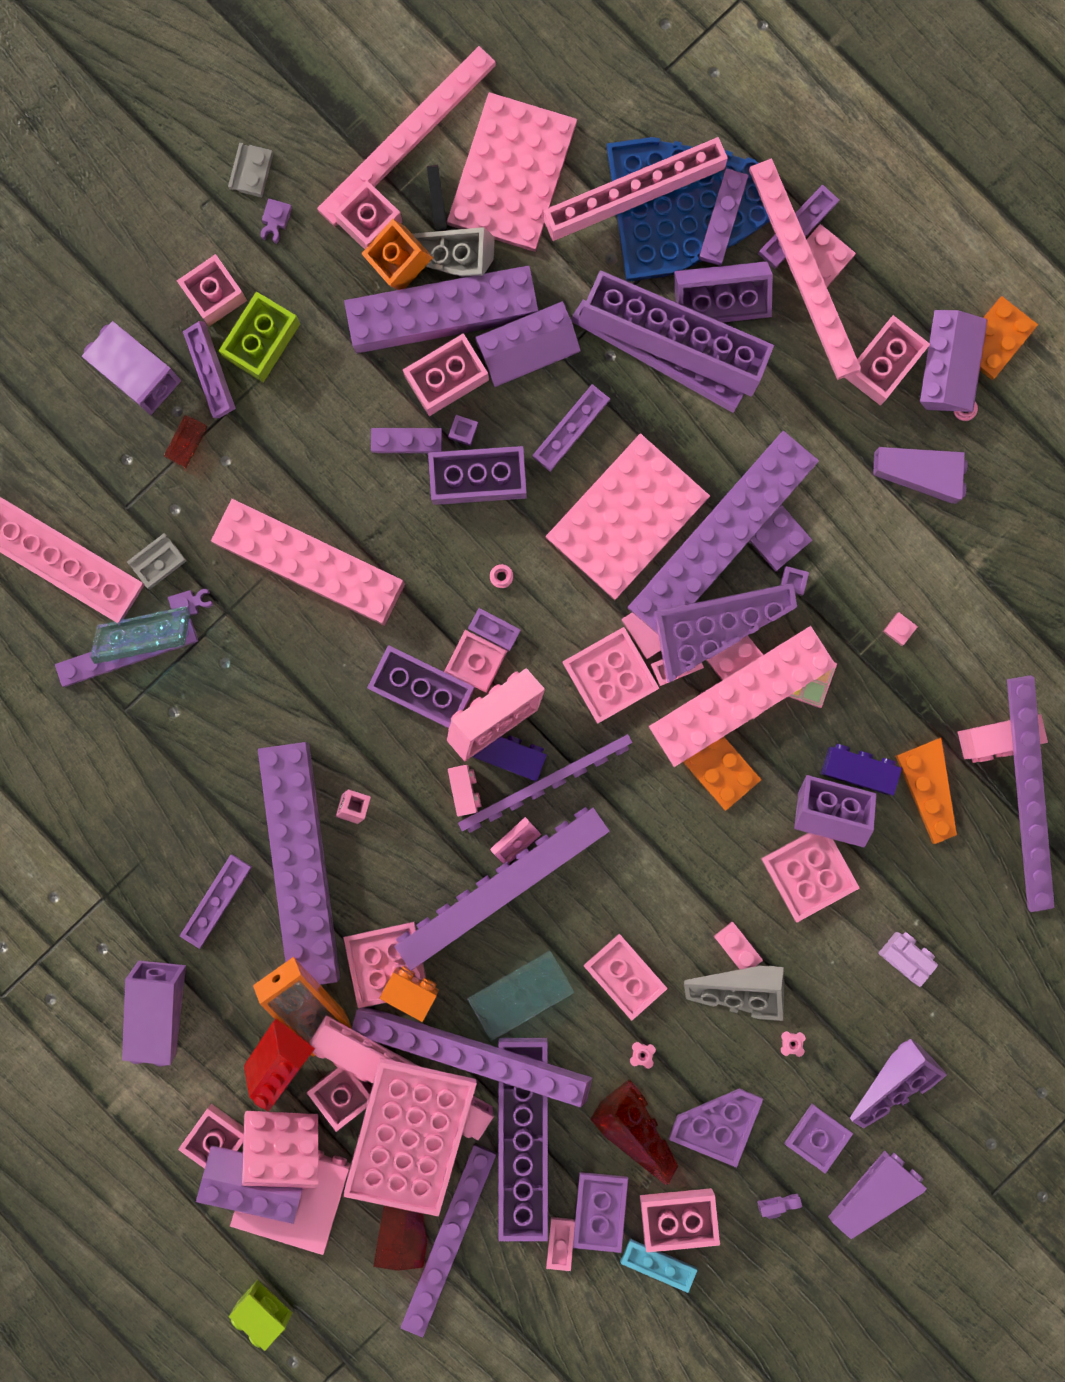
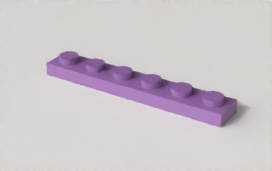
(83, 668)

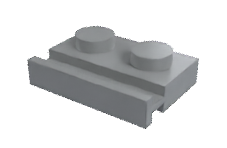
(250, 170)
(156, 561)

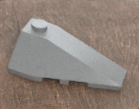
(459, 251)
(748, 989)

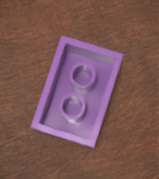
(835, 811)

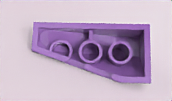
(905, 1073)

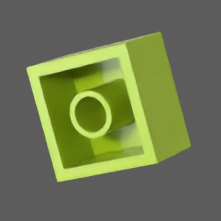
(260, 1315)

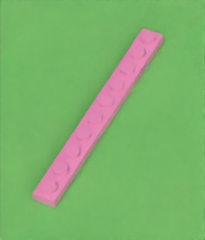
(412, 130)
(804, 269)

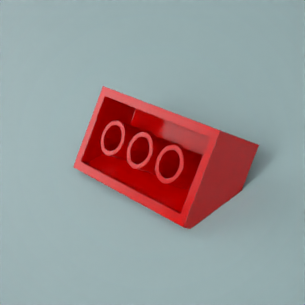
(275, 1064)

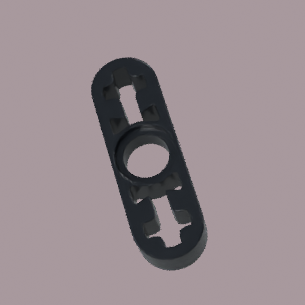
(436, 198)

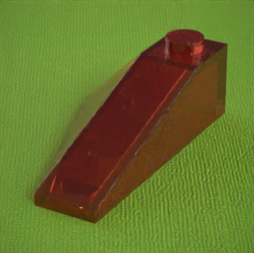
(629, 1127)
(401, 1240)

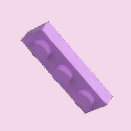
(406, 440)

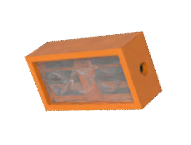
(298, 1000)

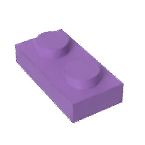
(494, 629)

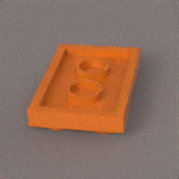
(1004, 335)
(722, 772)

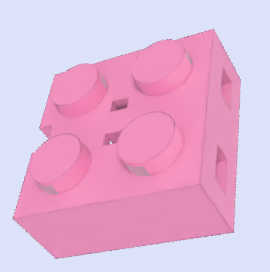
(462, 788)

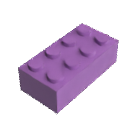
(477, 475)
(420, 687)

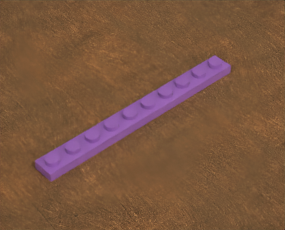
(1030, 793)

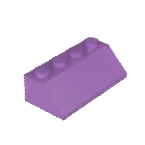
(727, 291)
(528, 344)
(953, 361)
(223, 1188)

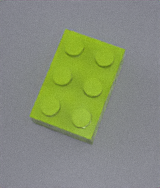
(259, 336)

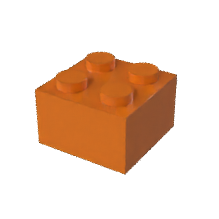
(397, 255)
(409, 993)

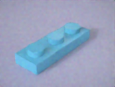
(659, 1266)

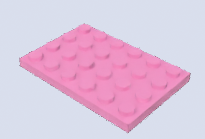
(512, 171)
(627, 516)
(409, 1137)

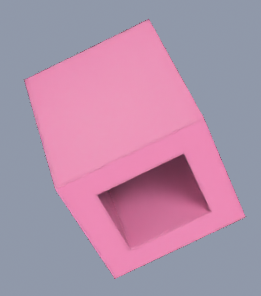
(353, 806)

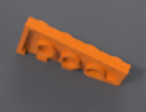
(928, 783)

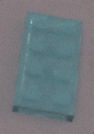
(140, 635)
(520, 995)

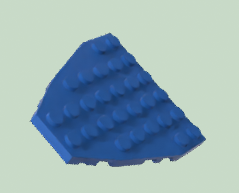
(671, 229)

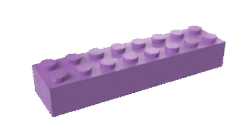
(440, 309)
(676, 333)
(523, 1152)

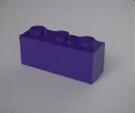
(514, 757)
(861, 769)

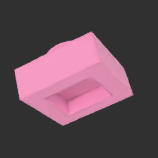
(900, 629)

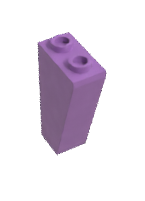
(924, 470)
(877, 1195)

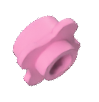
(639, 1048)
(797, 1049)

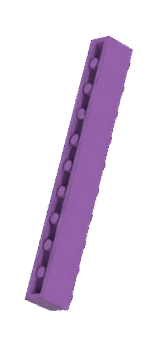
(501, 888)
(473, 1056)

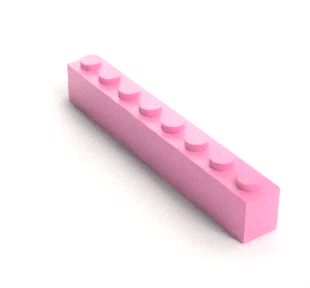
(635, 189)
(362, 1056)

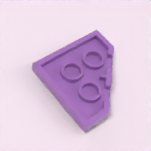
(718, 1126)

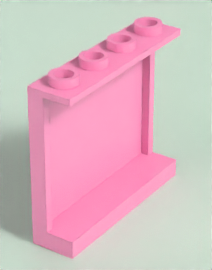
(314, 1212)

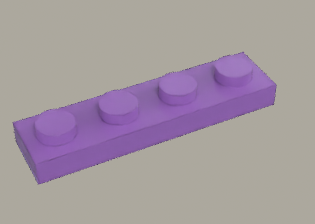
(809, 216)
(723, 217)
(209, 369)
(571, 428)
(215, 901)

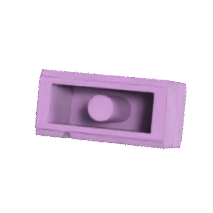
(908, 958)

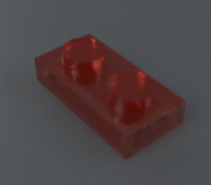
(185, 441)

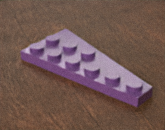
(708, 627)

